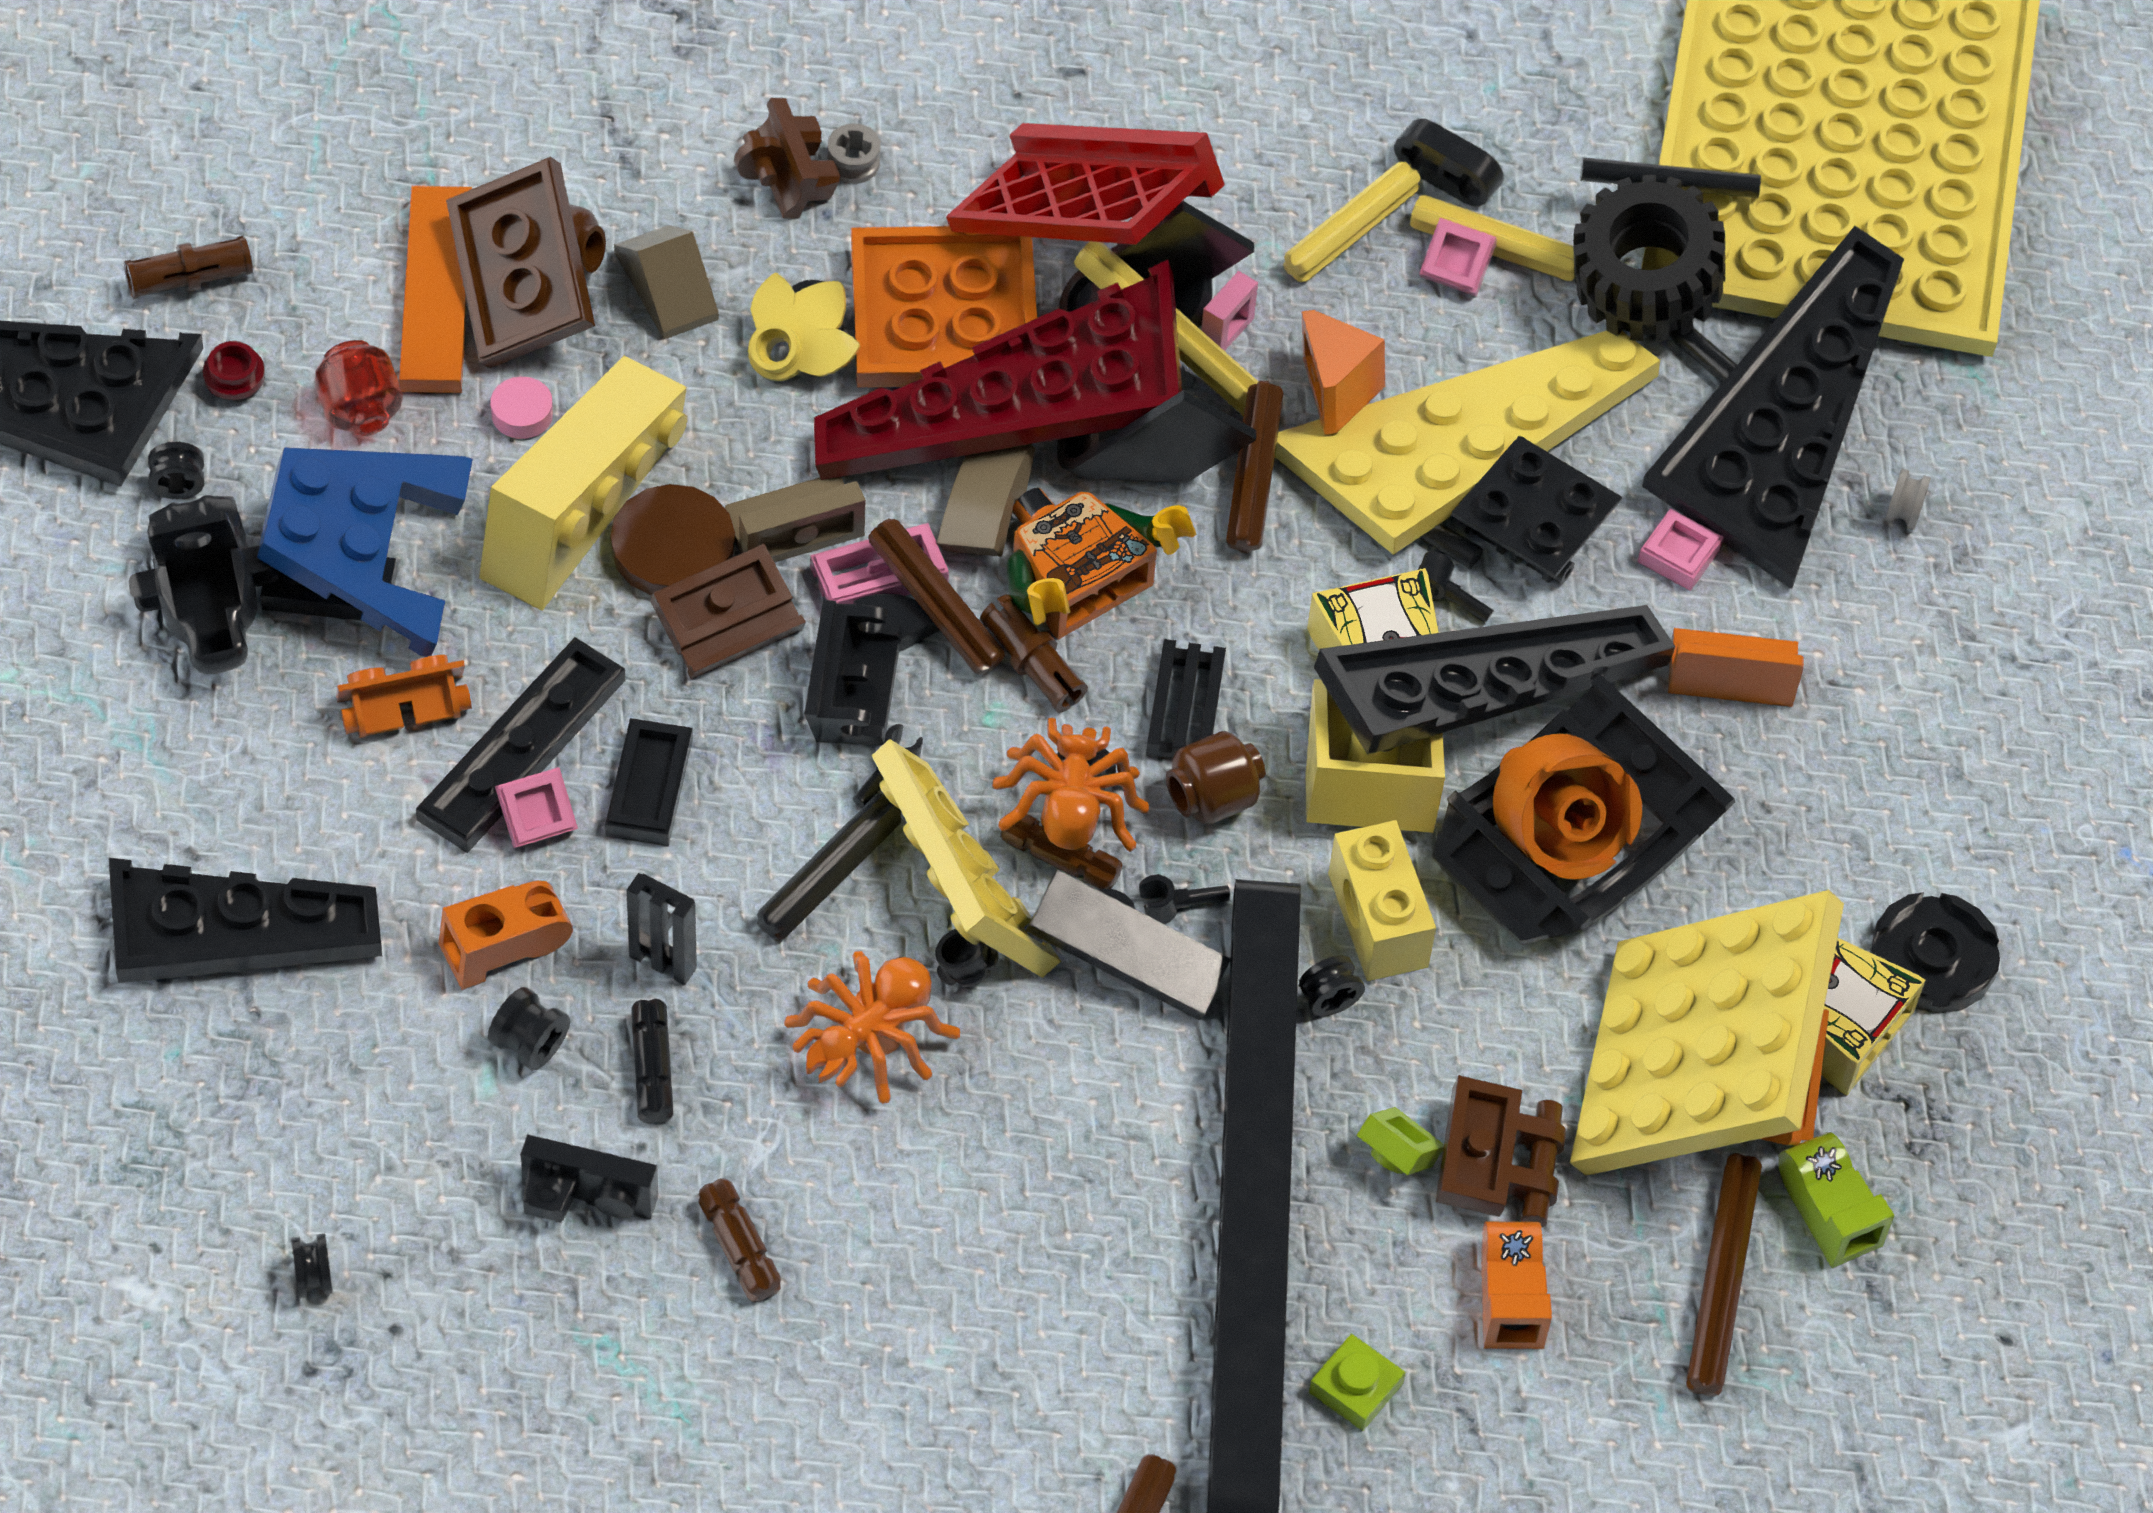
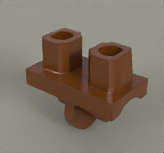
(781, 159)

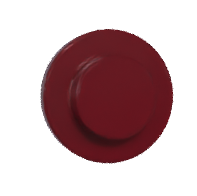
(233, 371)

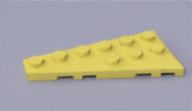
(1422, 451)

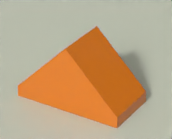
(1342, 367)

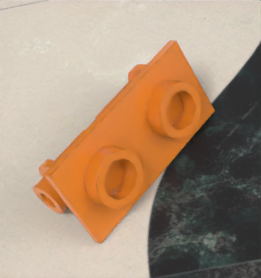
(378, 696)

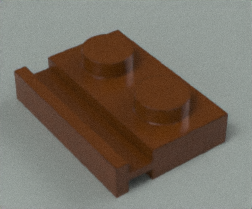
(727, 611)

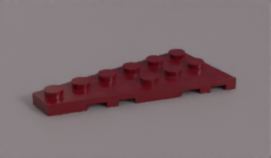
(1019, 388)

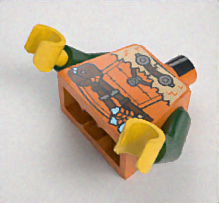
(1085, 556)

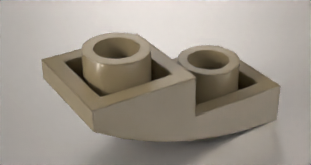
(983, 500)

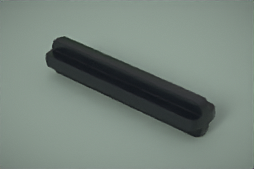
(828, 867)

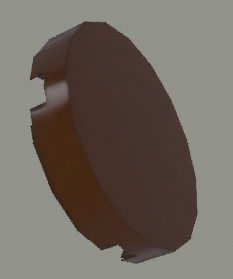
(670, 536)

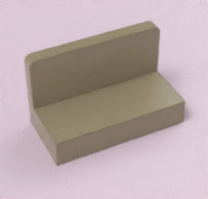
(799, 517)

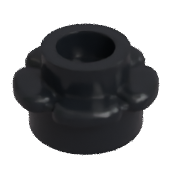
(963, 961)

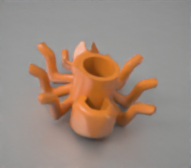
(1071, 787)
(875, 1024)

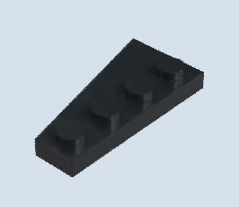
(208, 924)

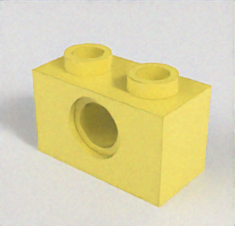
(1381, 900)

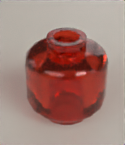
(358, 386)

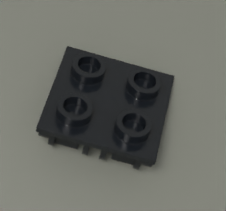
(1536, 509)

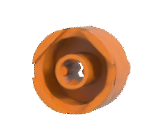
(1566, 805)

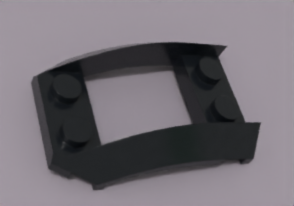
(1515, 889)

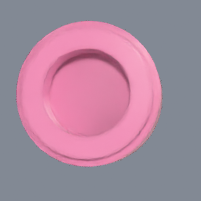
(521, 407)

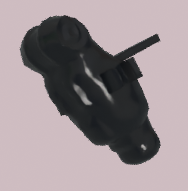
(203, 579)

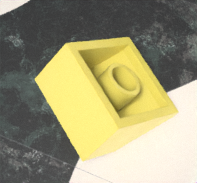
(1364, 788)

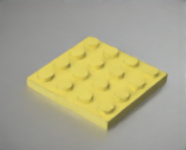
(1708, 1034)

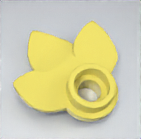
(804, 321)

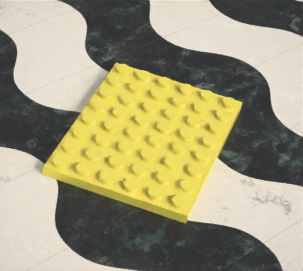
(1867, 122)

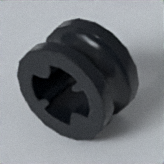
(176, 470)
(1331, 985)
(311, 1265)

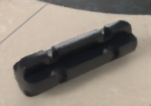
(652, 1061)

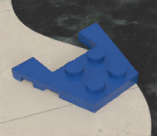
(335, 523)

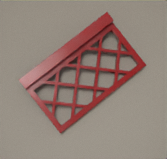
(1088, 181)

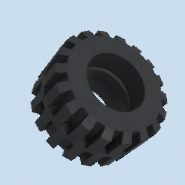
(1649, 217)

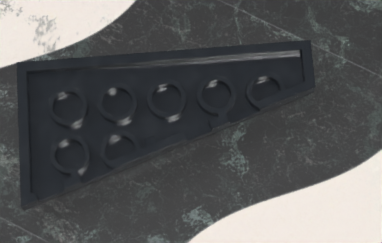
(87, 395)
(1773, 429)

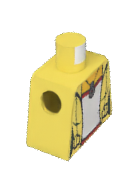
(1373, 611)
(1866, 1009)

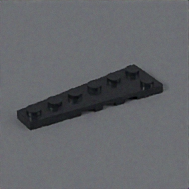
(1456, 678)

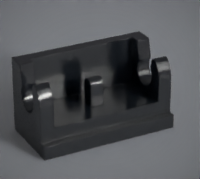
(852, 674)

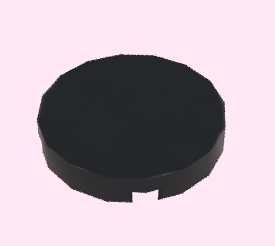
(1944, 944)

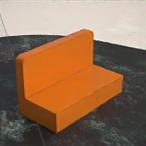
(1734, 667)

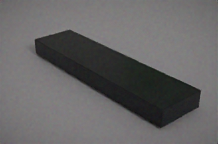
(521, 742)

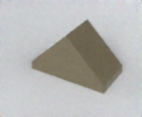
(669, 279)

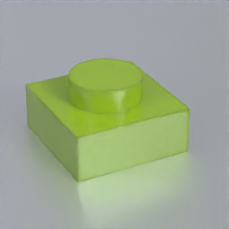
(1399, 1142)
(1357, 1382)

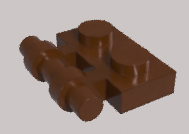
(1480, 1151)

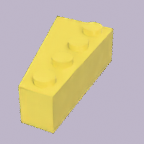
(577, 480)

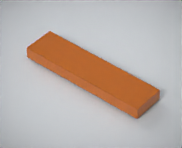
(433, 297)

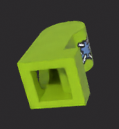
(1834, 1199)

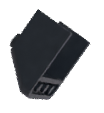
(1184, 432)

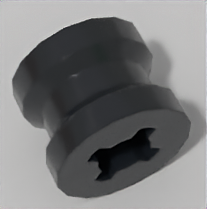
(528, 1028)

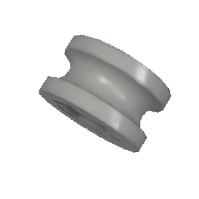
(855, 137)
(1907, 499)

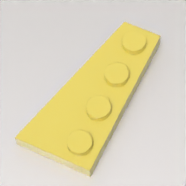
(958, 862)

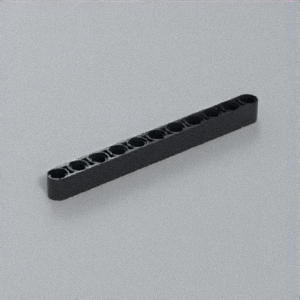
(1254, 1200)

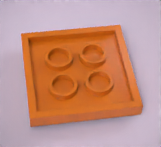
(933, 297)

